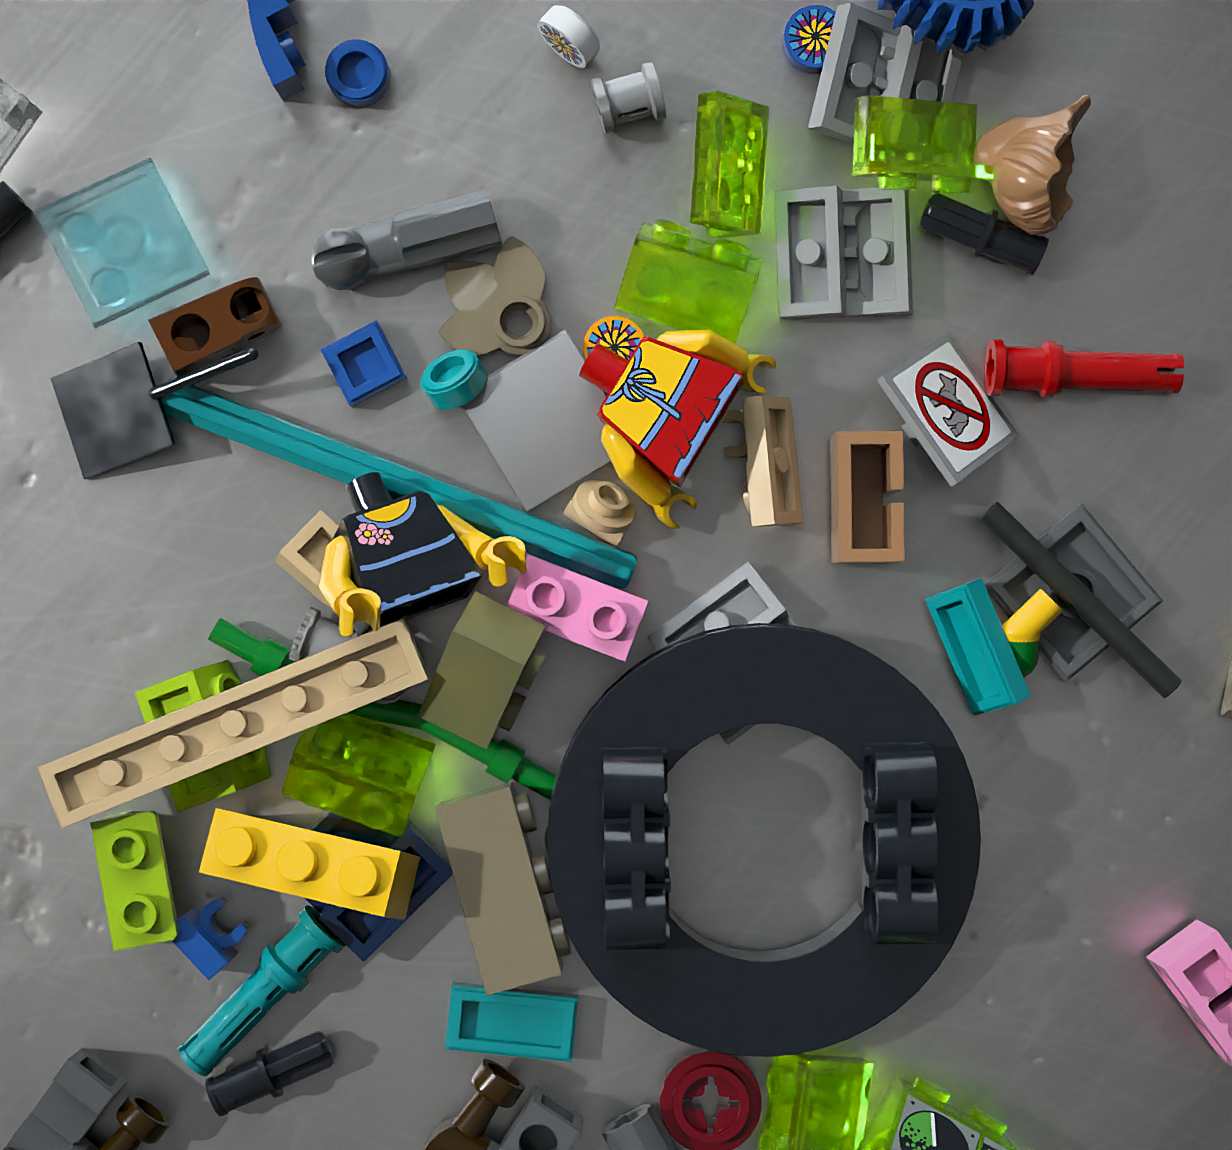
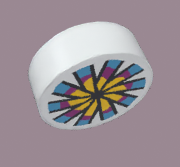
(569, 35)

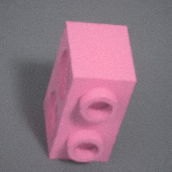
(578, 607)
(1199, 975)

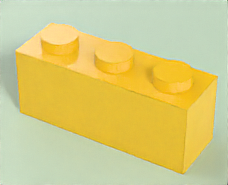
(310, 864)

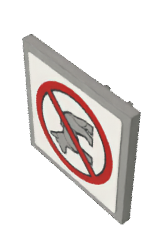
(947, 409)

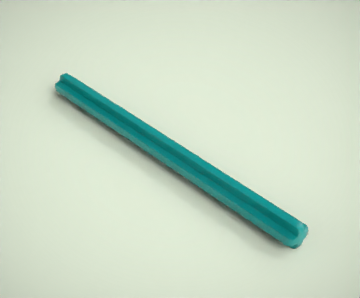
(348, 462)

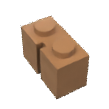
(861, 471)

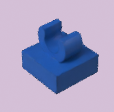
(204, 942)

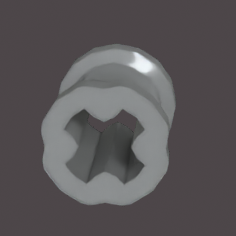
(628, 98)

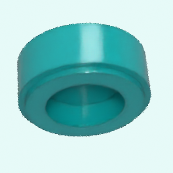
(453, 379)

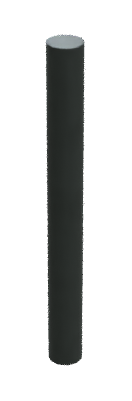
(1081, 600)

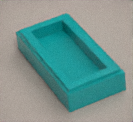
(977, 647)
(512, 1022)

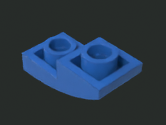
(277, 52)

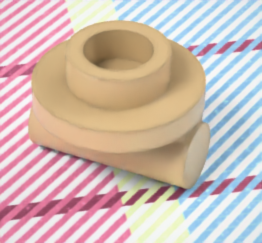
(601, 509)

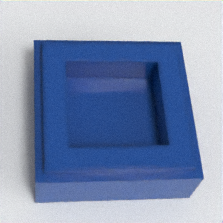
(363, 363)

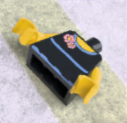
(405, 558)

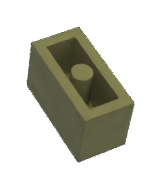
(481, 671)

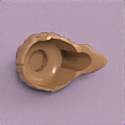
(1032, 166)

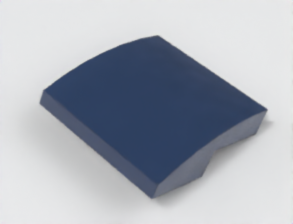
(365, 931)

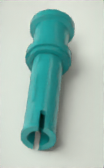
(280, 971)

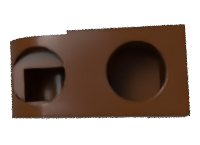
(215, 325)

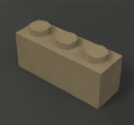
(502, 887)

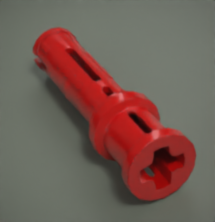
(1052, 368)

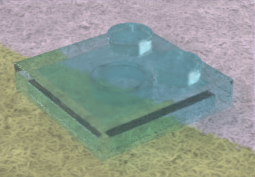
(122, 242)

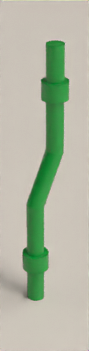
(502, 759)

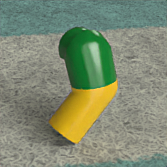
(1025, 627)

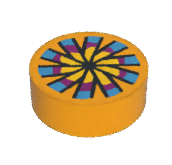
(614, 333)

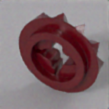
(732, 1122)

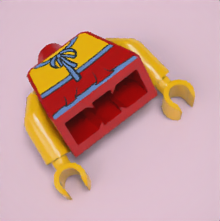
(667, 407)

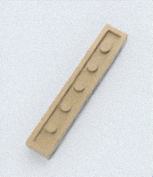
(233, 723)

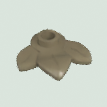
(492, 296)

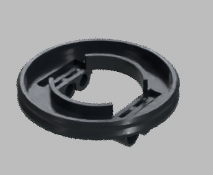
(615, 818)

